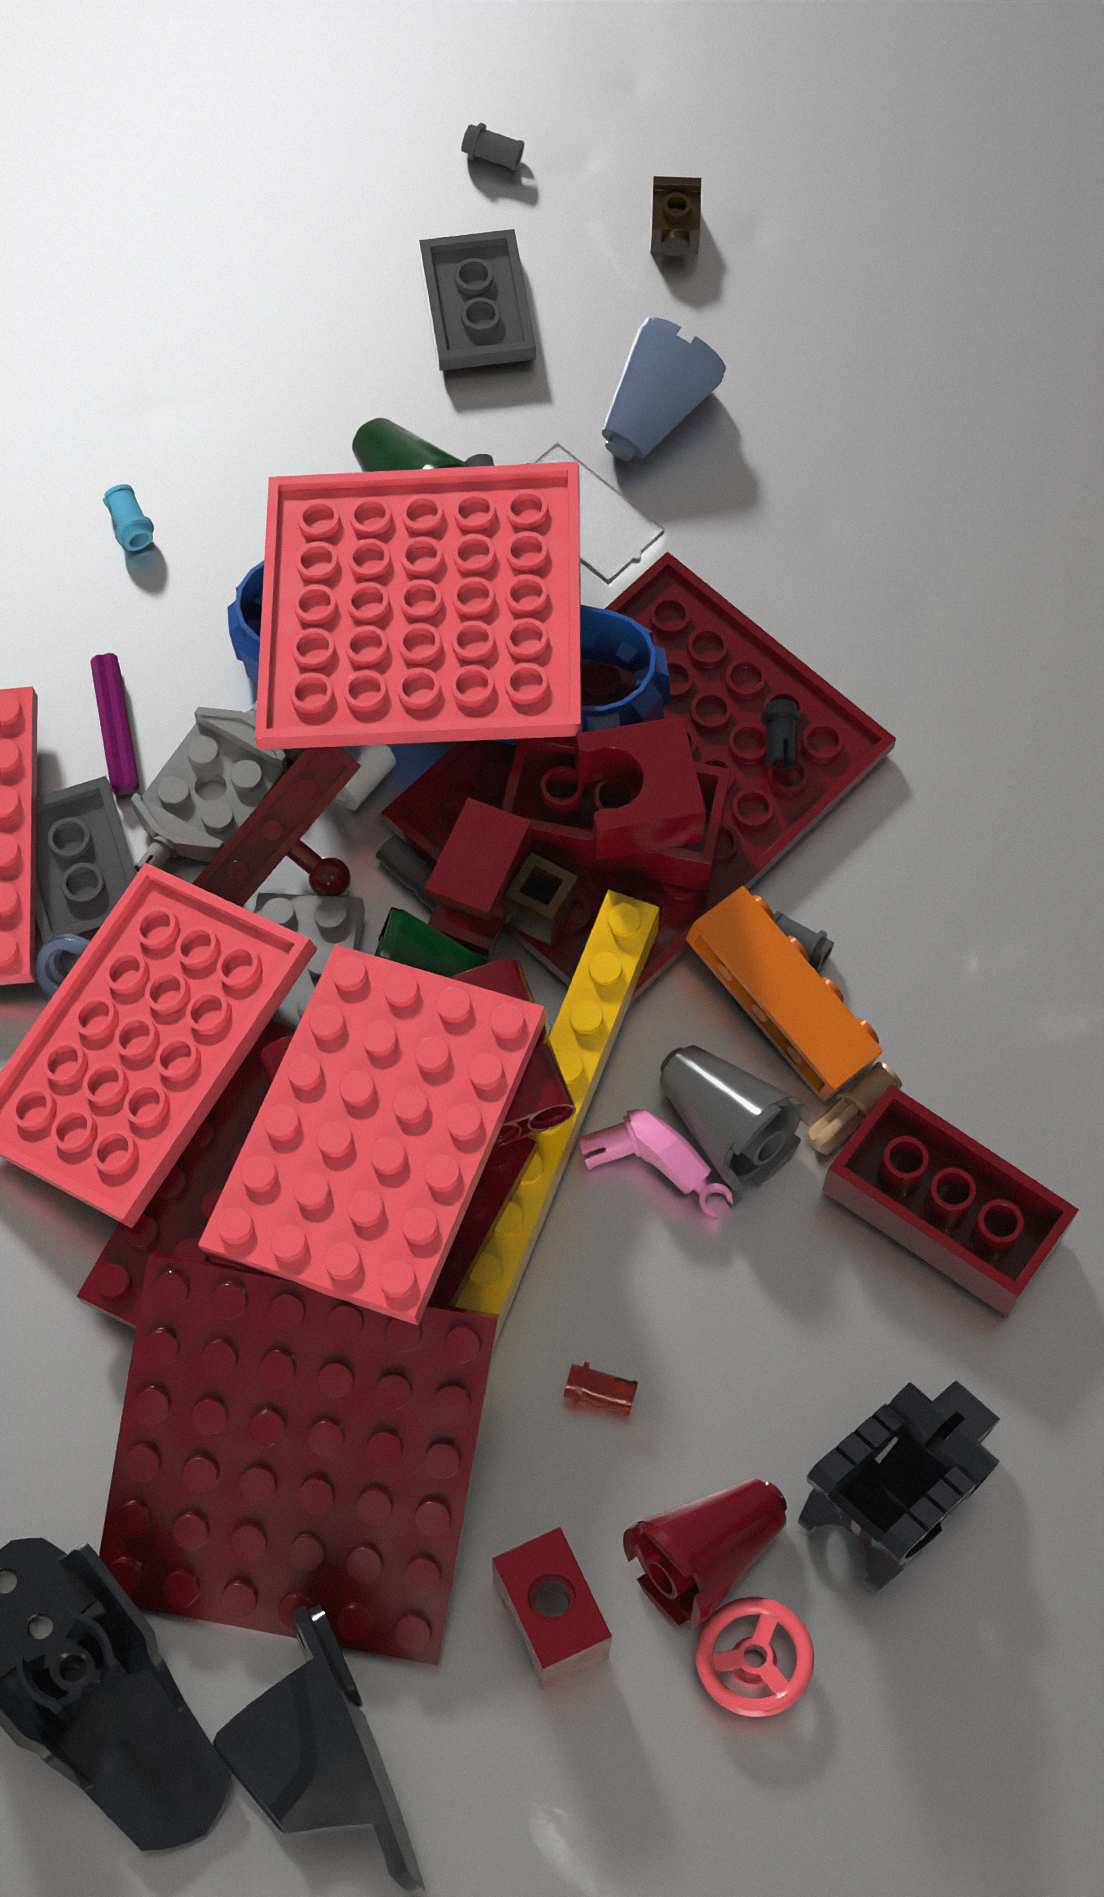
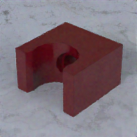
(660, 768)
(475, 873)
(560, 1643)

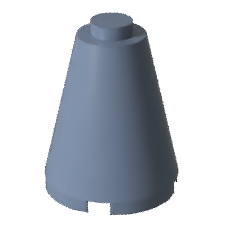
(658, 388)

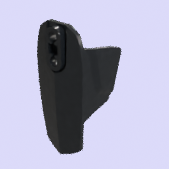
(102, 1698)

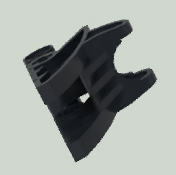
(918, 1484)

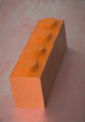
(784, 993)

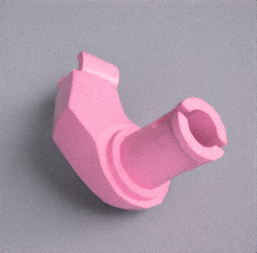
(658, 1145)

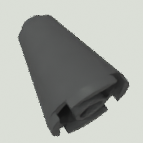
(733, 1114)

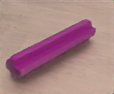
(114, 724)

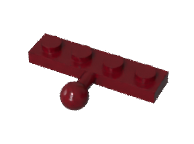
(276, 831)

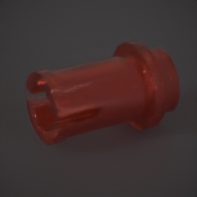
(600, 1389)

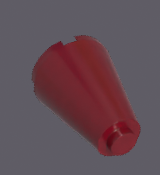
(704, 1547)

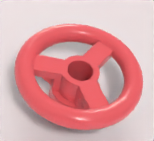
(710, 1663)

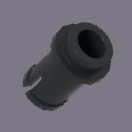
(781, 733)

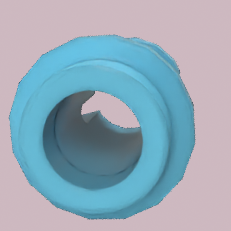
(132, 526)

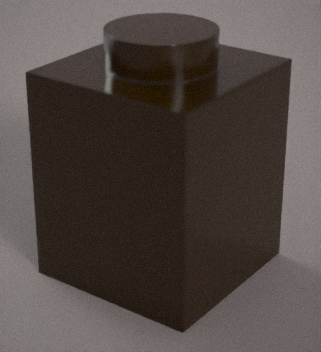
(540, 899)

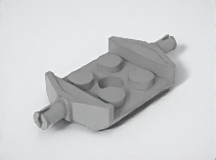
(215, 750)

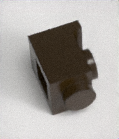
(675, 215)

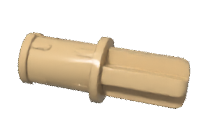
(851, 1109)

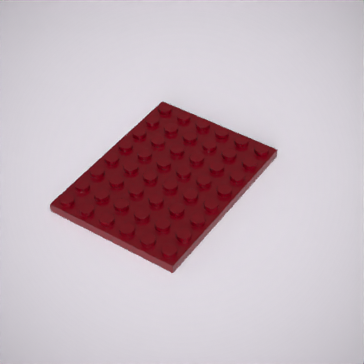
(720, 682)

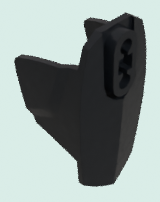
(312, 1753)

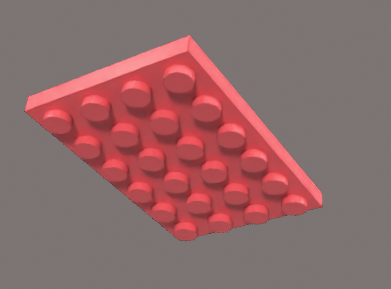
(143, 1041)
(374, 1133)

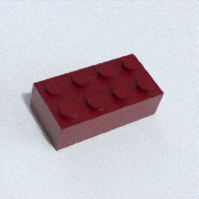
(561, 813)
(949, 1199)

